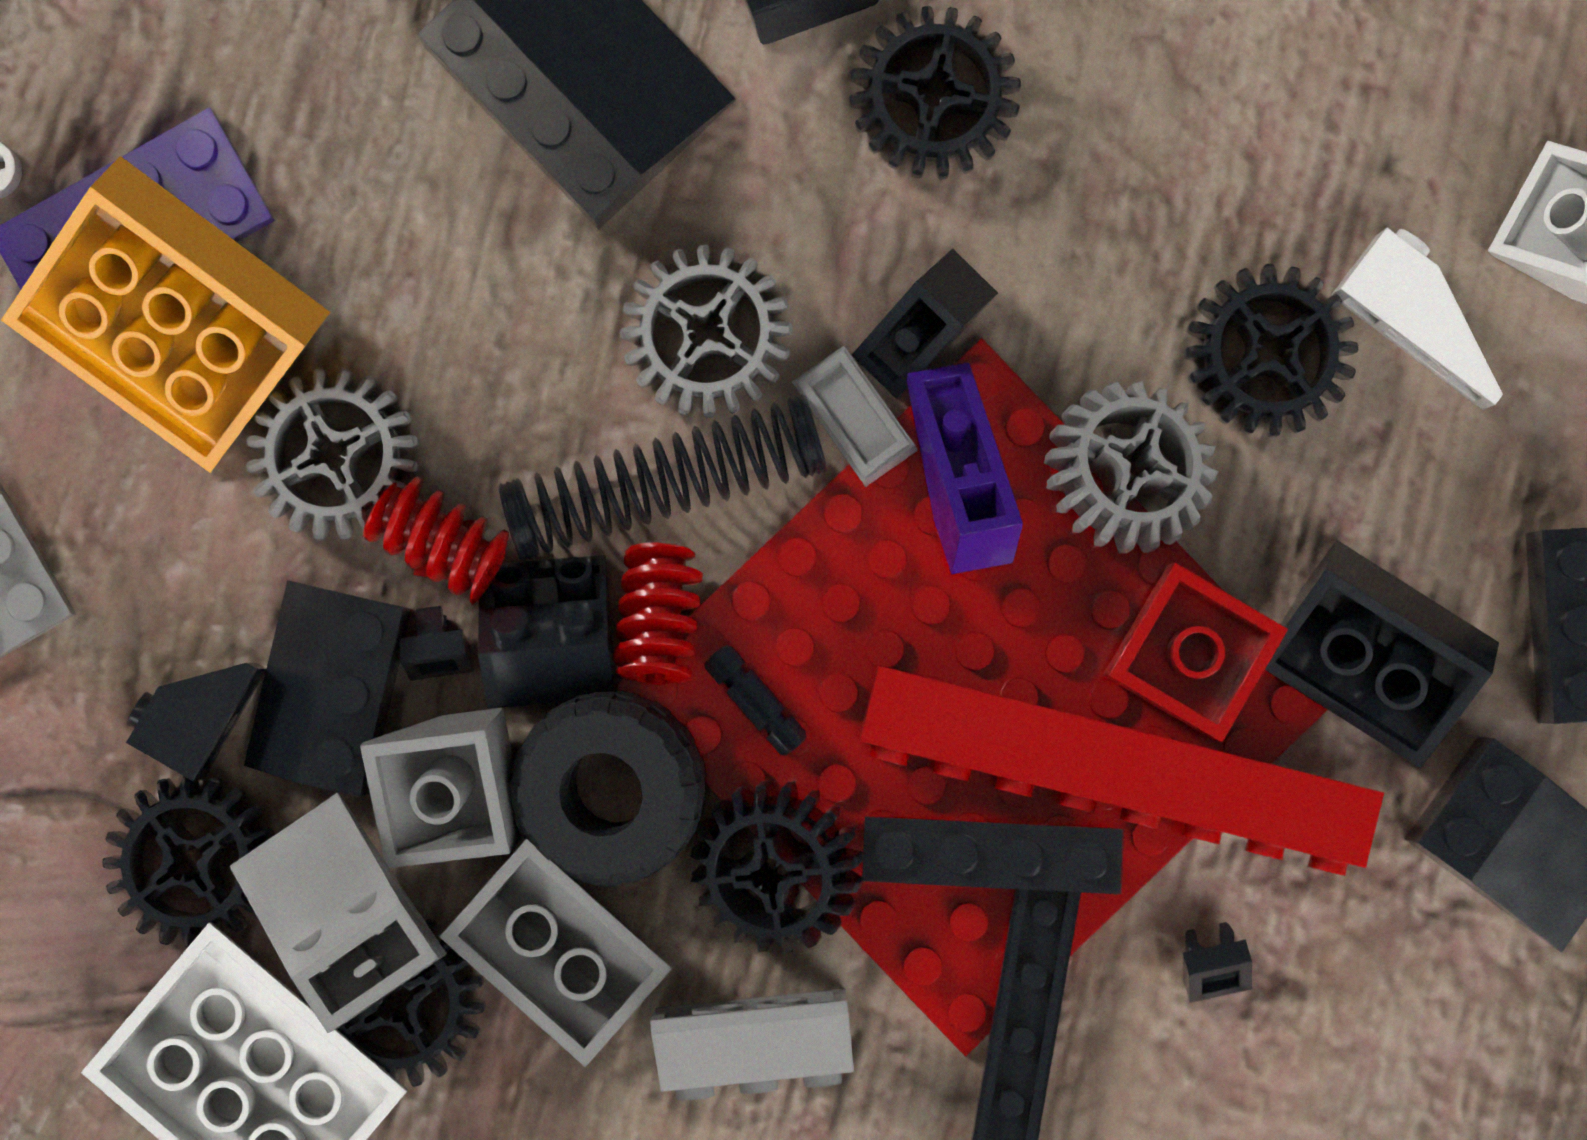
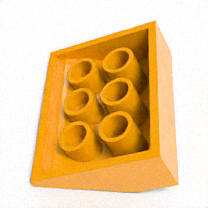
(164, 313)

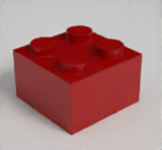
(1195, 652)

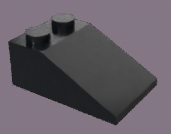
(1511, 840)

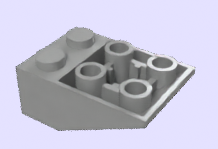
(335, 913)

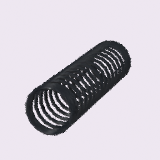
(808, 459)

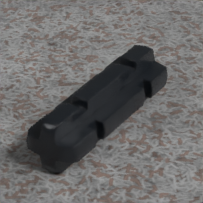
(755, 700)

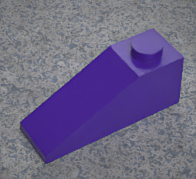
(963, 470)

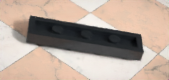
(993, 855)

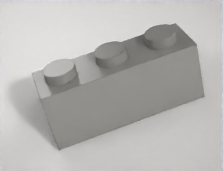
(555, 953)
(752, 1043)

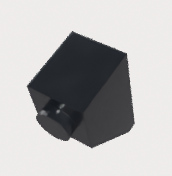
(924, 322)
(193, 718)

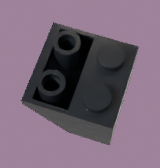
(546, 632)

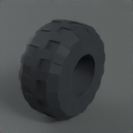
(572, 836)

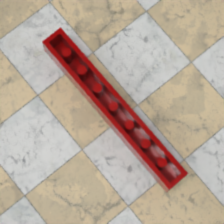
(1122, 768)

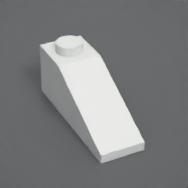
(1414, 308)

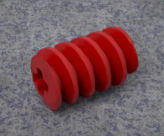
(436, 538)
(654, 615)

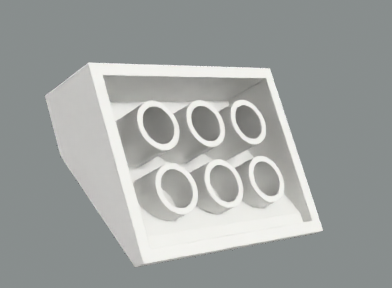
(238, 1058)

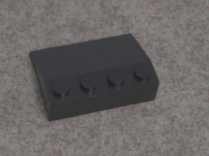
(582, 88)

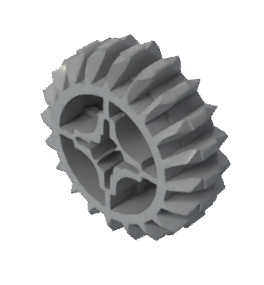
(660, 300)
(303, 467)
(1177, 481)

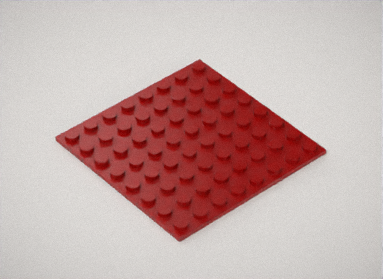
(868, 587)

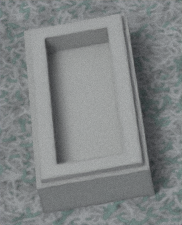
(855, 416)

